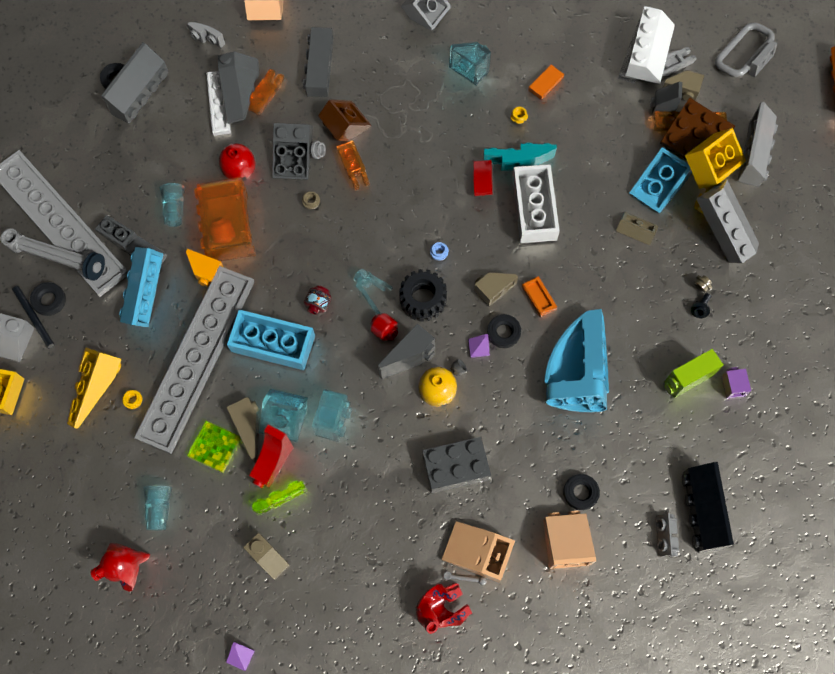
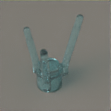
(366, 279)

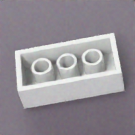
(535, 203)

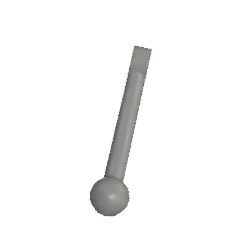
(482, 580)

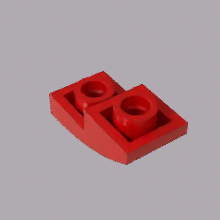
(483, 178)

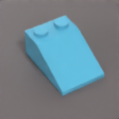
(661, 180)

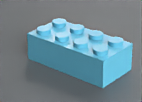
(271, 339)

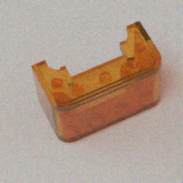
(224, 219)

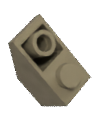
(690, 83)

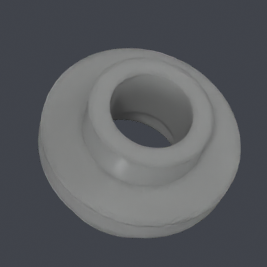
(317, 149)

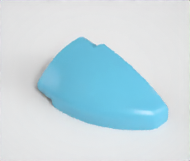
(579, 366)

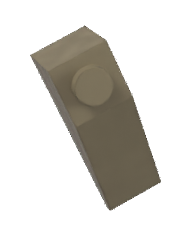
(247, 423)

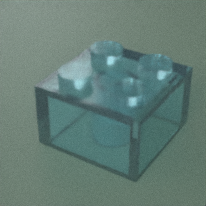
(331, 415)

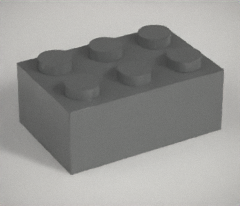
(456, 465)

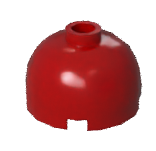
(236, 161)

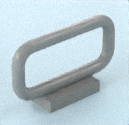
(759, 58)

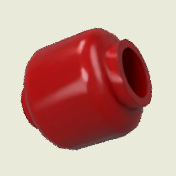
(384, 327)

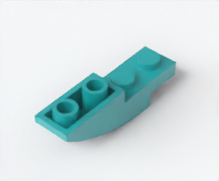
(528, 155)

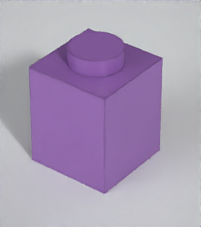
(736, 383)

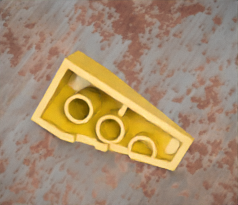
(97, 374)

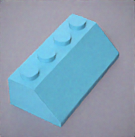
(141, 287)

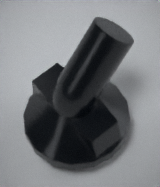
(701, 309)

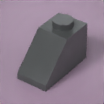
(667, 98)

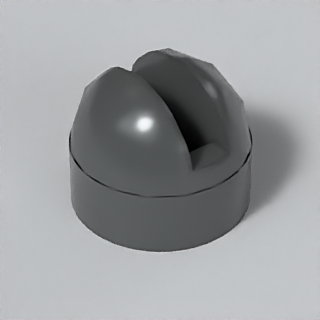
(459, 367)

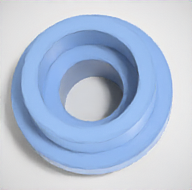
(439, 246)

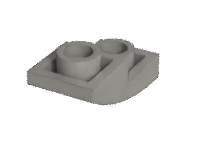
(203, 33)

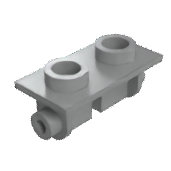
(666, 526)

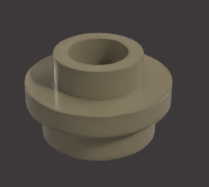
(311, 196)
(703, 283)

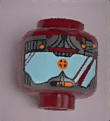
(317, 300)

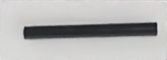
(33, 317)

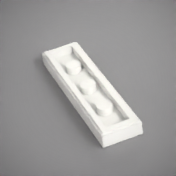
(217, 109)

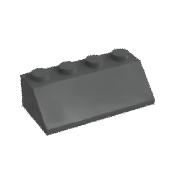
(135, 83)

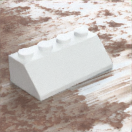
(650, 46)

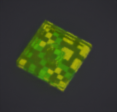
(214, 446)

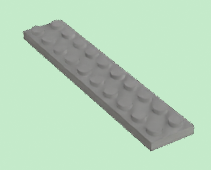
(57, 218)
(194, 360)

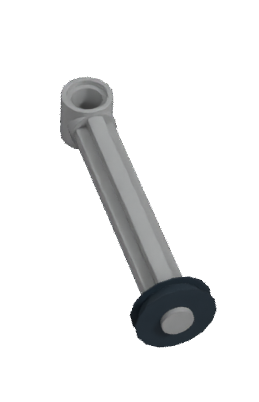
(91, 265)

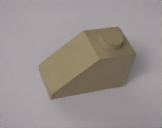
(494, 286)
(266, 556)

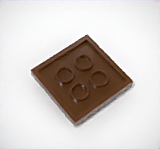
(693, 127)

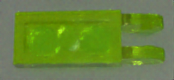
(279, 497)

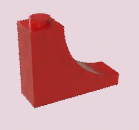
(271, 458)

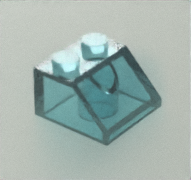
(470, 61)
(284, 413)

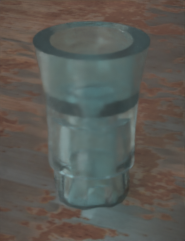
(172, 203)
(157, 506)

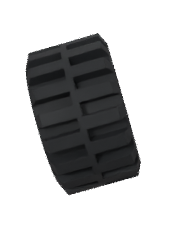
(427, 281)

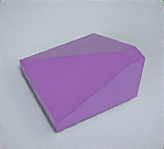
(479, 346)
(240, 656)

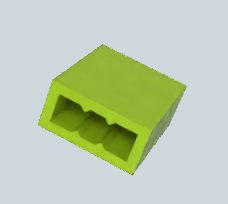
(693, 373)

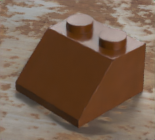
(343, 119)

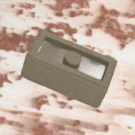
(637, 228)

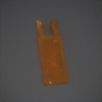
(265, 92)
(352, 163)

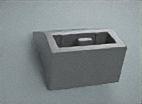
(291, 150)

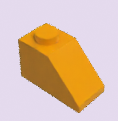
(203, 267)

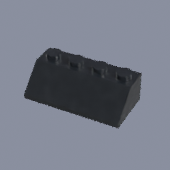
(707, 508)

